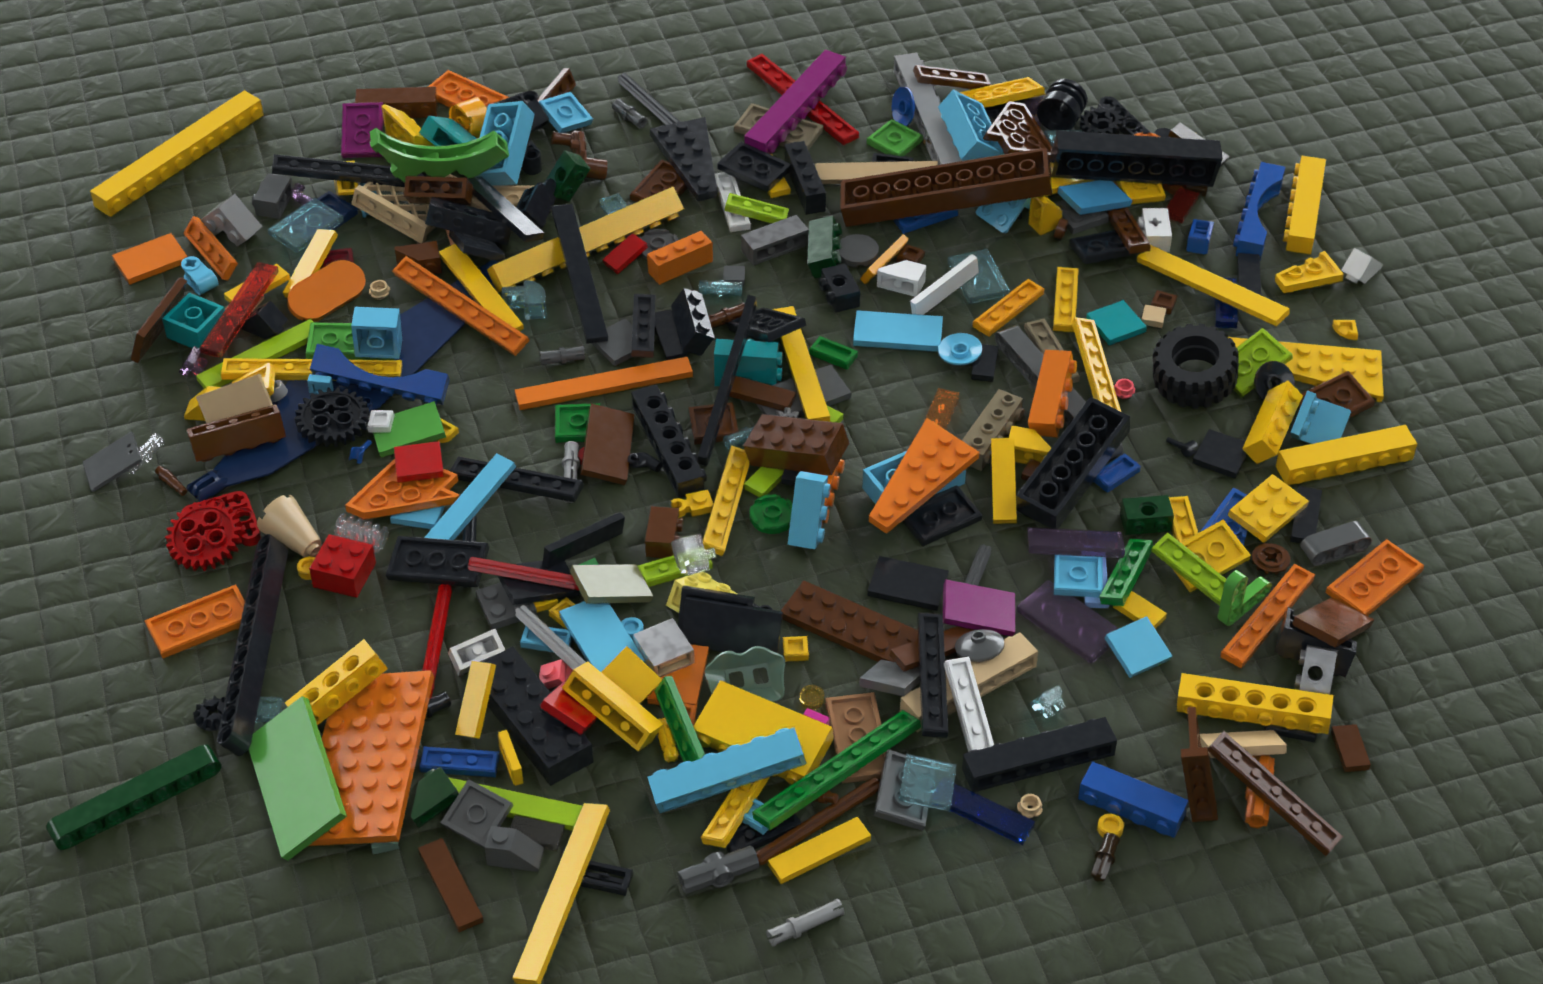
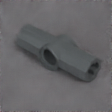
(718, 869)

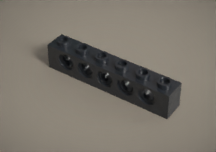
(668, 440)

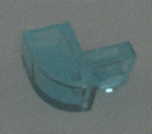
(529, 297)

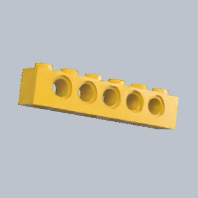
(1255, 703)

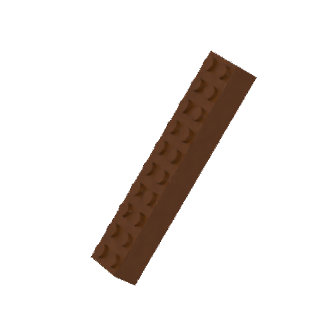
(946, 187)

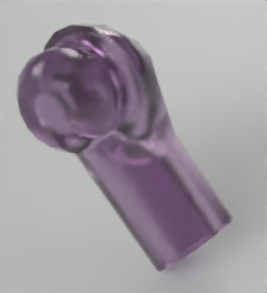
(297, 194)

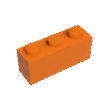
(680, 257)

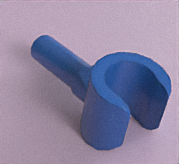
(358, 452)

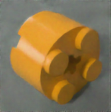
(469, 115)

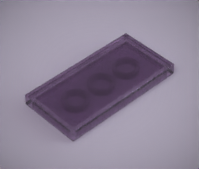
(1075, 542)
(1068, 621)

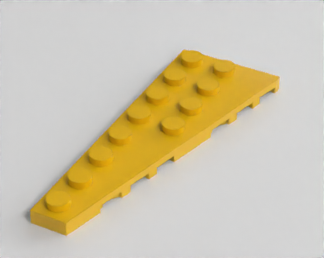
(1321, 363)

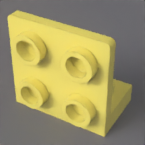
(698, 580)

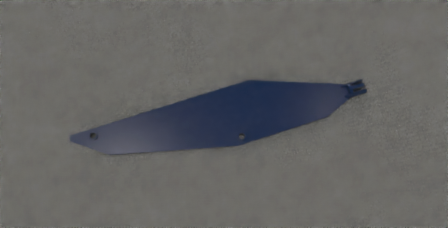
(424, 332)

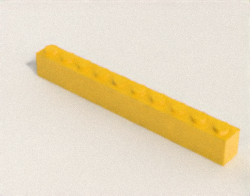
(176, 153)
(594, 237)

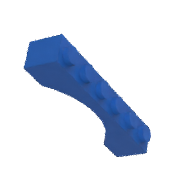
(1266, 186)
(424, 385)

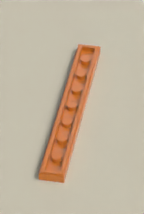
(461, 306)
(603, 383)

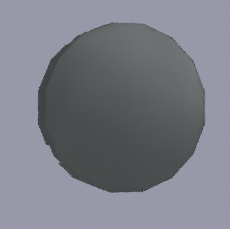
(657, 239)
(858, 250)

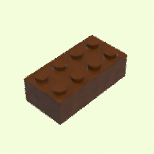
(796, 444)

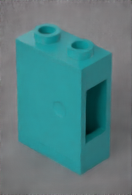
(444, 132)
(757, 362)

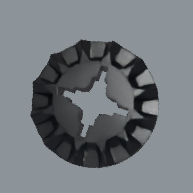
(202, 716)

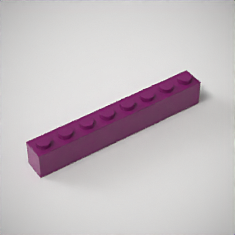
(797, 102)

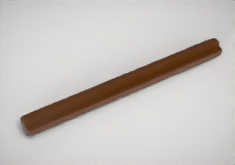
(818, 821)

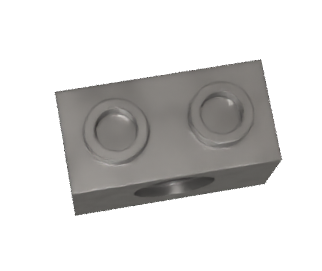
(1320, 657)

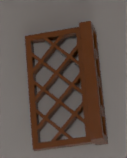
(1198, 774)

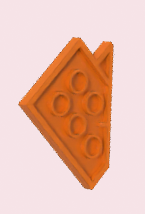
(387, 497)

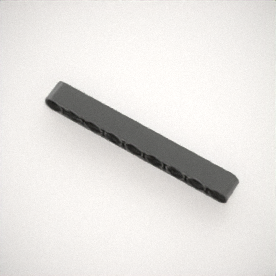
(1028, 361)

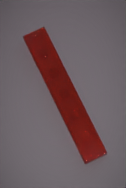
(239, 310)

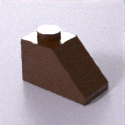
(424, 254)

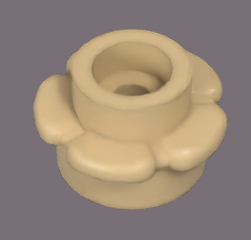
(379, 289)
(1030, 800)

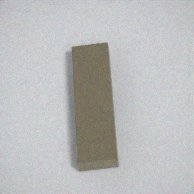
(1044, 338)

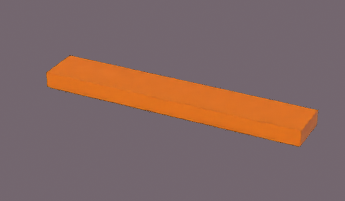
(1267, 616)

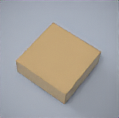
(1153, 316)

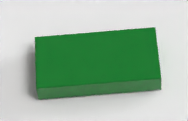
(833, 352)

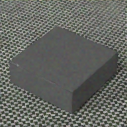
(734, 274)

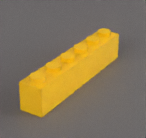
(1305, 206)
(1346, 455)

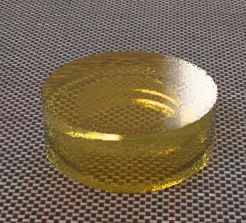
(811, 697)

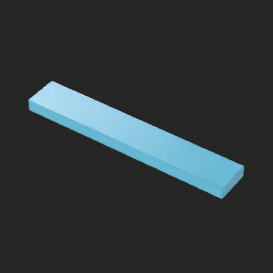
(472, 499)

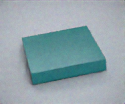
(1117, 322)

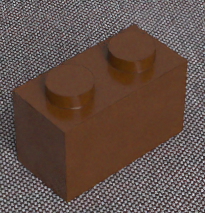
(661, 531)

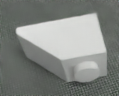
(1360, 267)
(902, 277)

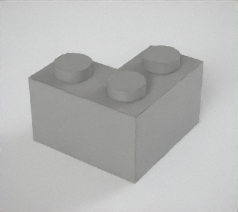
(233, 219)

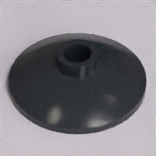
(1274, 372)

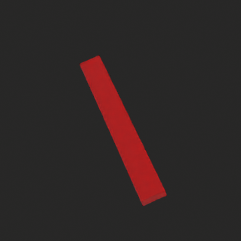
(820, 114)

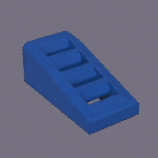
(1199, 236)

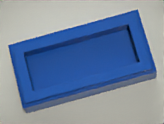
(1117, 472)

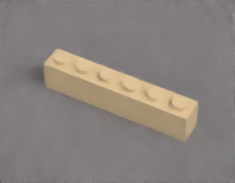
(1014, 660)

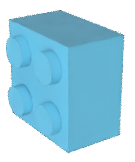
(377, 332)

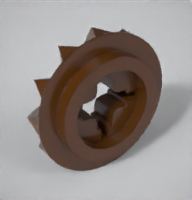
(1270, 551)

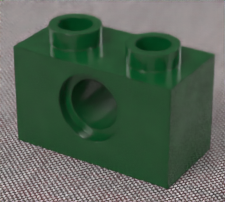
(569, 174)
(1146, 514)

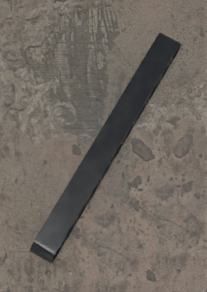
(252, 646)

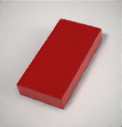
(625, 253)

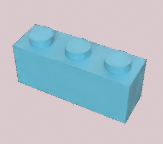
(808, 510)

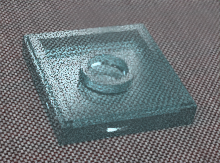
(927, 782)

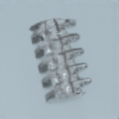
(361, 532)

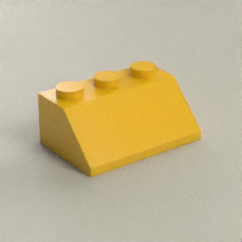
(402, 127)

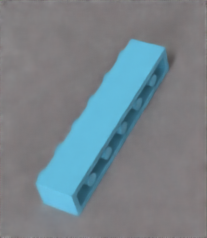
(726, 769)

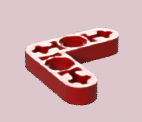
(242, 509)

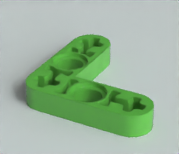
(1238, 598)

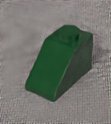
(432, 796)

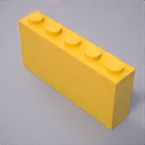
(739, 716)

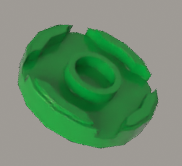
(771, 514)

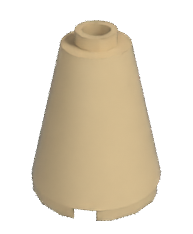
(290, 526)

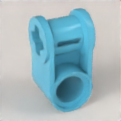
(198, 275)

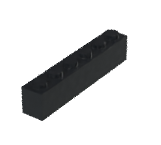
(1039, 754)

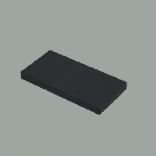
(770, 324)
(435, 561)
(730, 626)

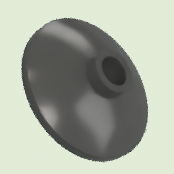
(979, 645)

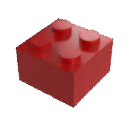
(342, 565)

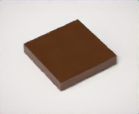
(700, 417)

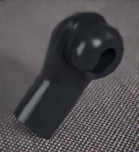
(642, 460)

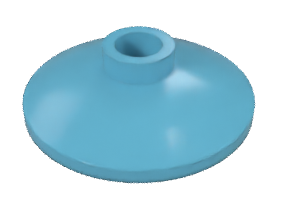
(960, 349)

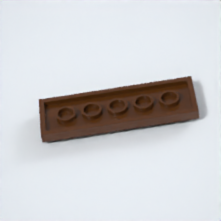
(846, 622)

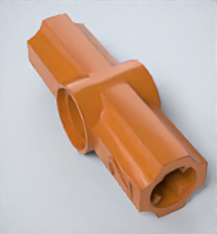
(1256, 809)

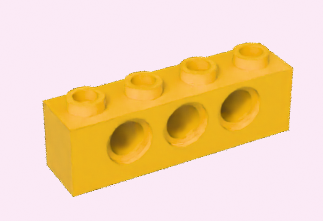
(341, 681)

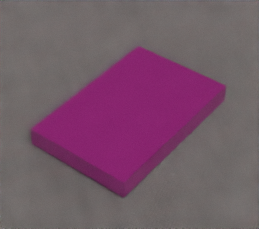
(357, 123)
(978, 607)

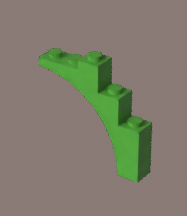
(439, 161)

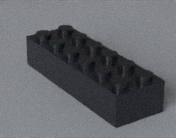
(1073, 463)
(545, 740)

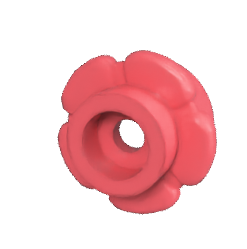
(1124, 388)

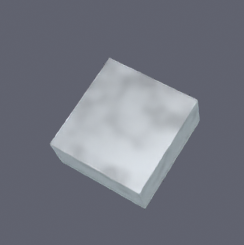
(664, 648)

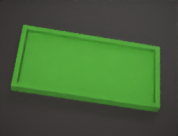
(296, 778)

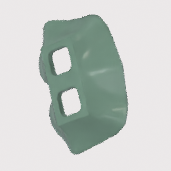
(746, 662)

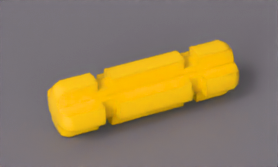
(667, 742)

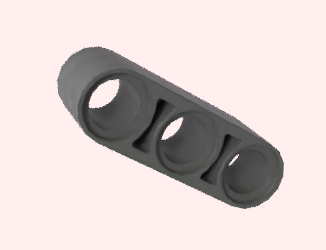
(1336, 543)

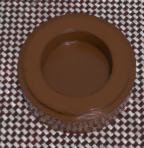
(1061, 229)

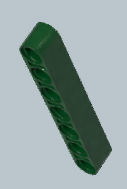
(133, 797)

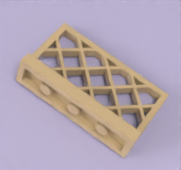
(393, 214)

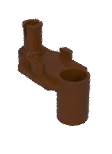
(577, 144)

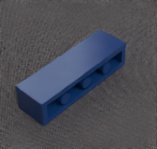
(1133, 799)

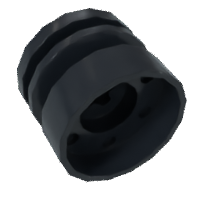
(1062, 105)

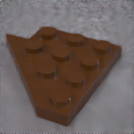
(1017, 130)

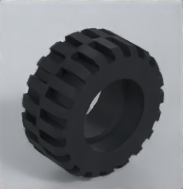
(1195, 344)

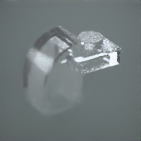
(691, 555)

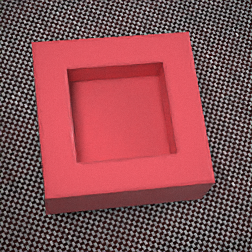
(553, 673)

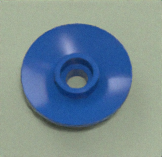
(903, 106)

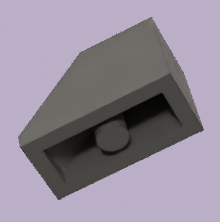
(512, 849)

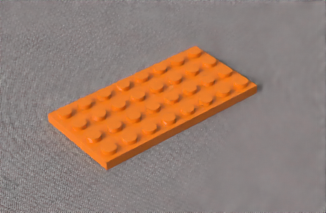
(374, 756)

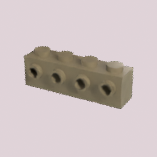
(993, 422)

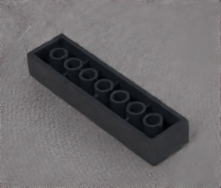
(1135, 158)

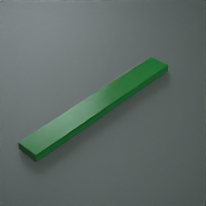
(836, 770)

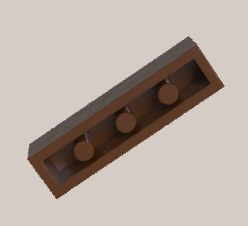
(414, 101)
(236, 433)

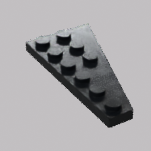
(689, 153)

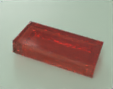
(1182, 204)

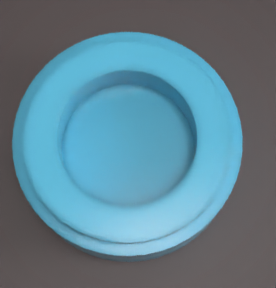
(632, 625)

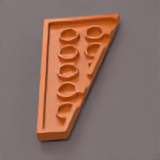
(925, 469)

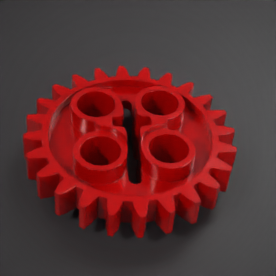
(204, 535)

